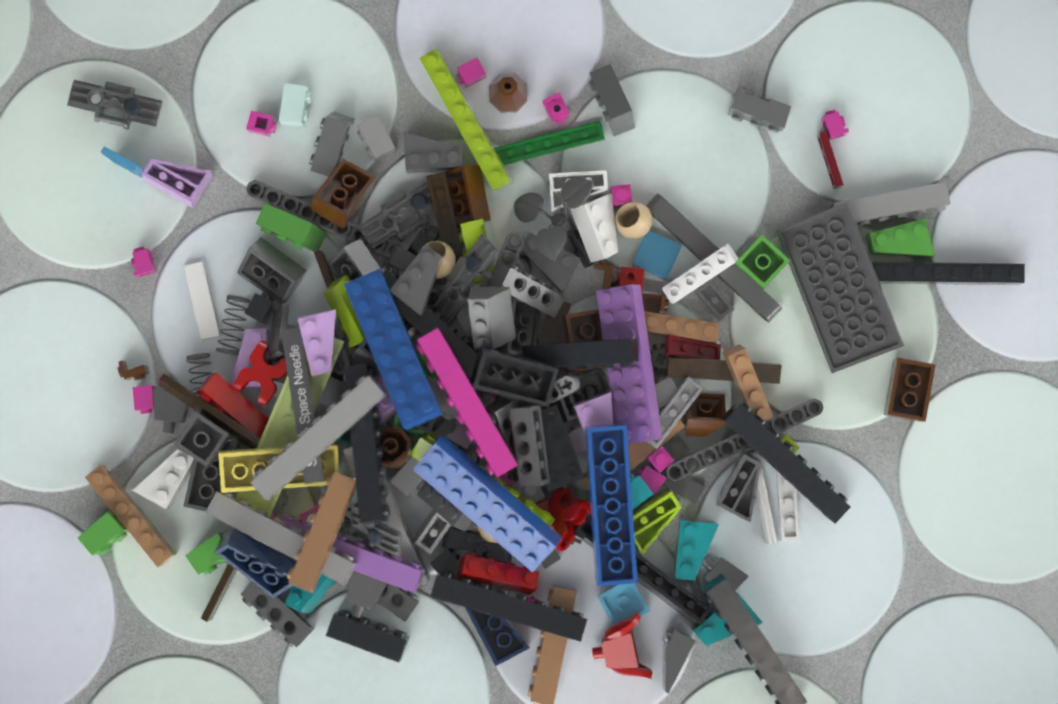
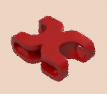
(262, 373)
(567, 516)

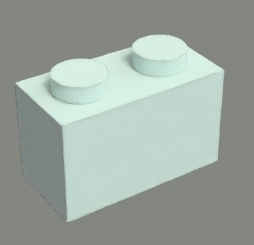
(294, 105)

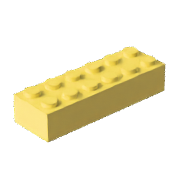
(240, 465)

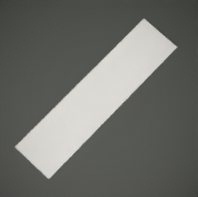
(502, 224)

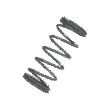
(238, 299)
(196, 357)

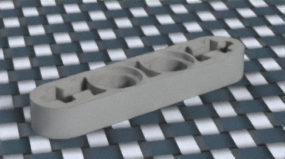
(561, 391)

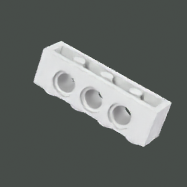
(700, 273)

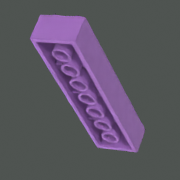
(630, 387)

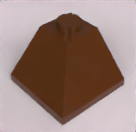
(705, 415)

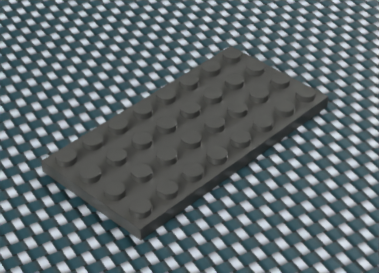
(840, 288)

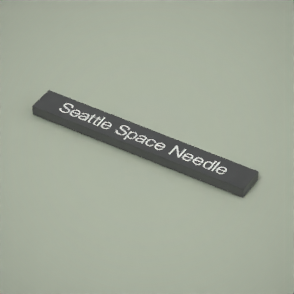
(301, 395)

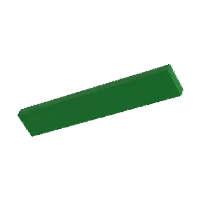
(550, 143)

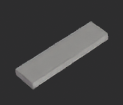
(677, 407)

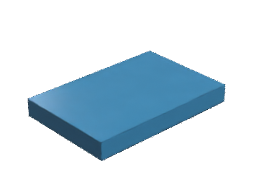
(122, 161)

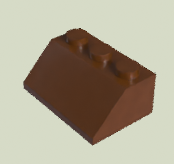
(467, 194)

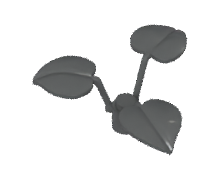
(529, 205)

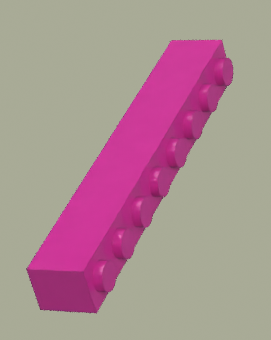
(466, 402)

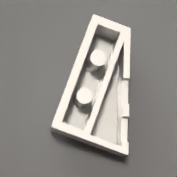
(557, 180)
(597, 227)
(166, 480)

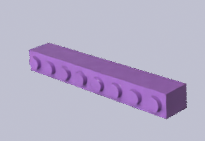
(371, 561)

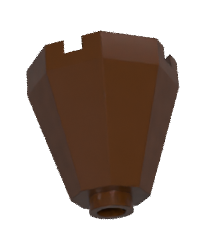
(511, 99)
(396, 447)

